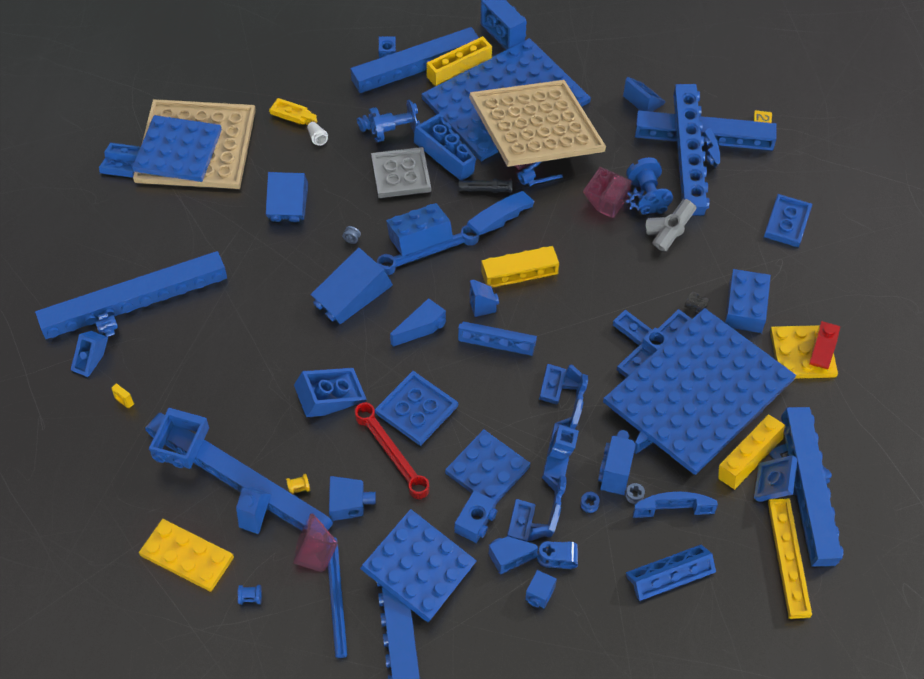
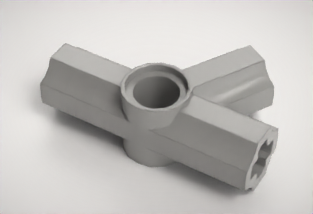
(664, 228)

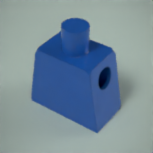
(348, 498)

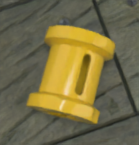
(298, 484)

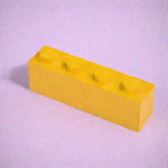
(458, 61)
(520, 266)
(751, 451)

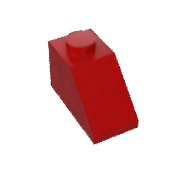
(824, 345)

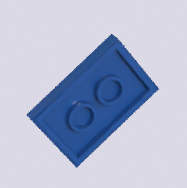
(788, 220)

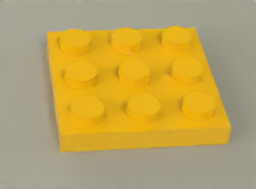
(794, 348)

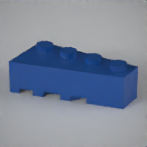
(445, 146)

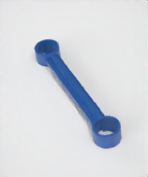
(400, 260)

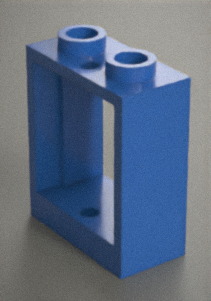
(183, 420)

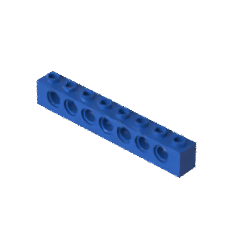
(688, 94)

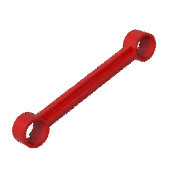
(391, 450)

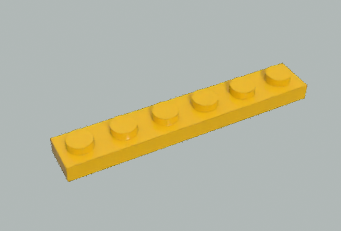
(789, 559)

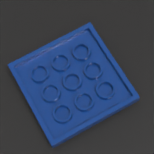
(177, 148)
(418, 565)

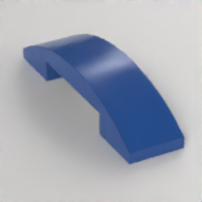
(700, 503)

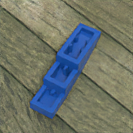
(497, 214)

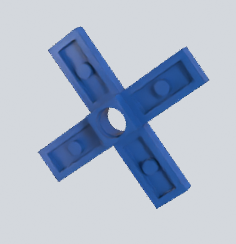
(643, 335)

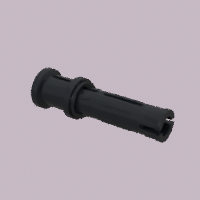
(494, 186)

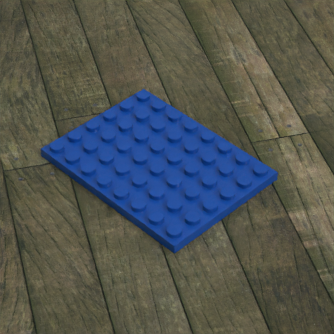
(513, 67)
(699, 390)

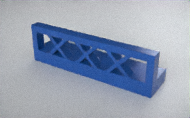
(497, 338)
(671, 572)

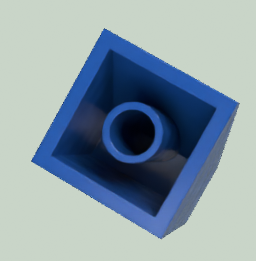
(286, 196)

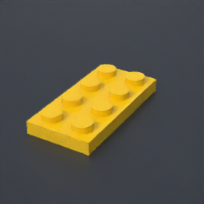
(186, 555)

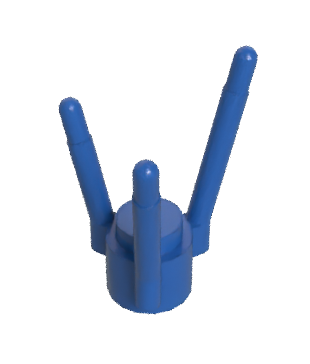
(528, 175)

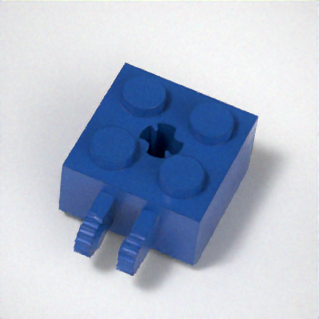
(617, 463)

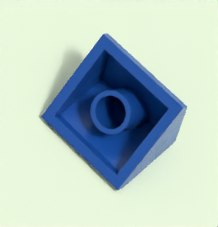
(641, 95)

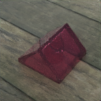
(314, 545)

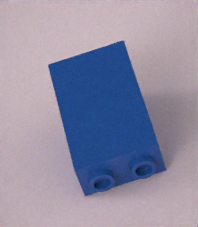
(351, 287)

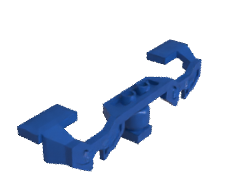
(560, 448)

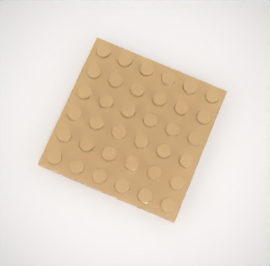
(536, 122)
(231, 148)

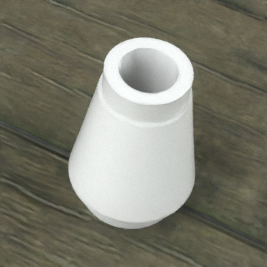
(317, 134)

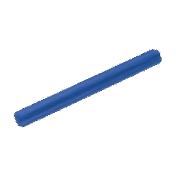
(337, 605)

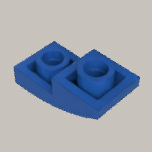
(713, 153)

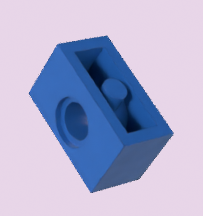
(476, 506)

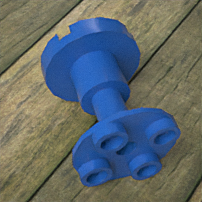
(387, 122)
(645, 176)

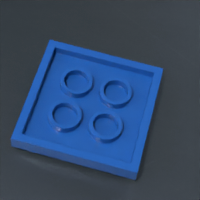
(416, 408)
(487, 467)

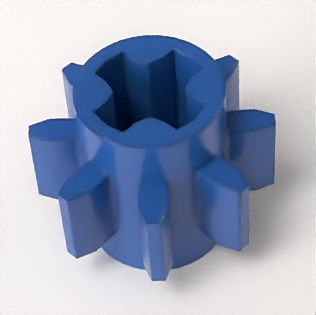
(633, 203)
(106, 324)

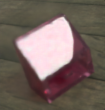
(607, 191)

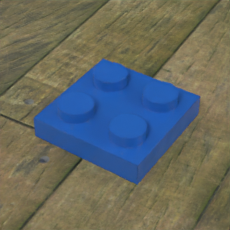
(775, 478)

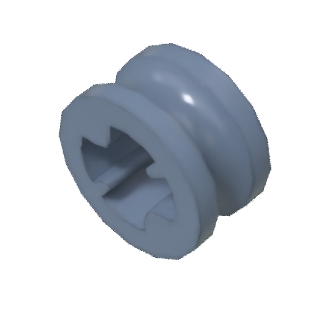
(351, 234)
(629, 493)

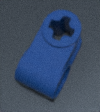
(560, 555)

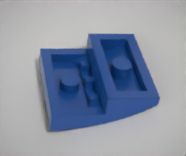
(119, 160)

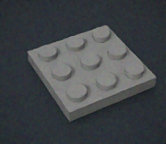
(401, 172)

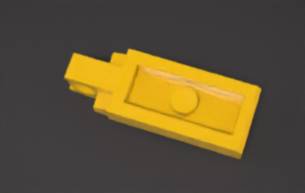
(292, 112)

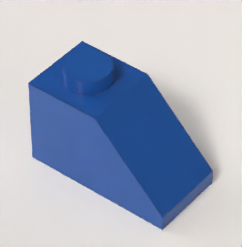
(482, 298)
(88, 352)
(252, 508)
(511, 552)

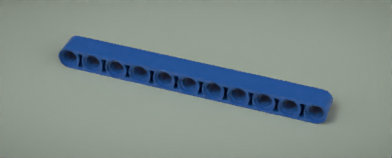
(239, 475)

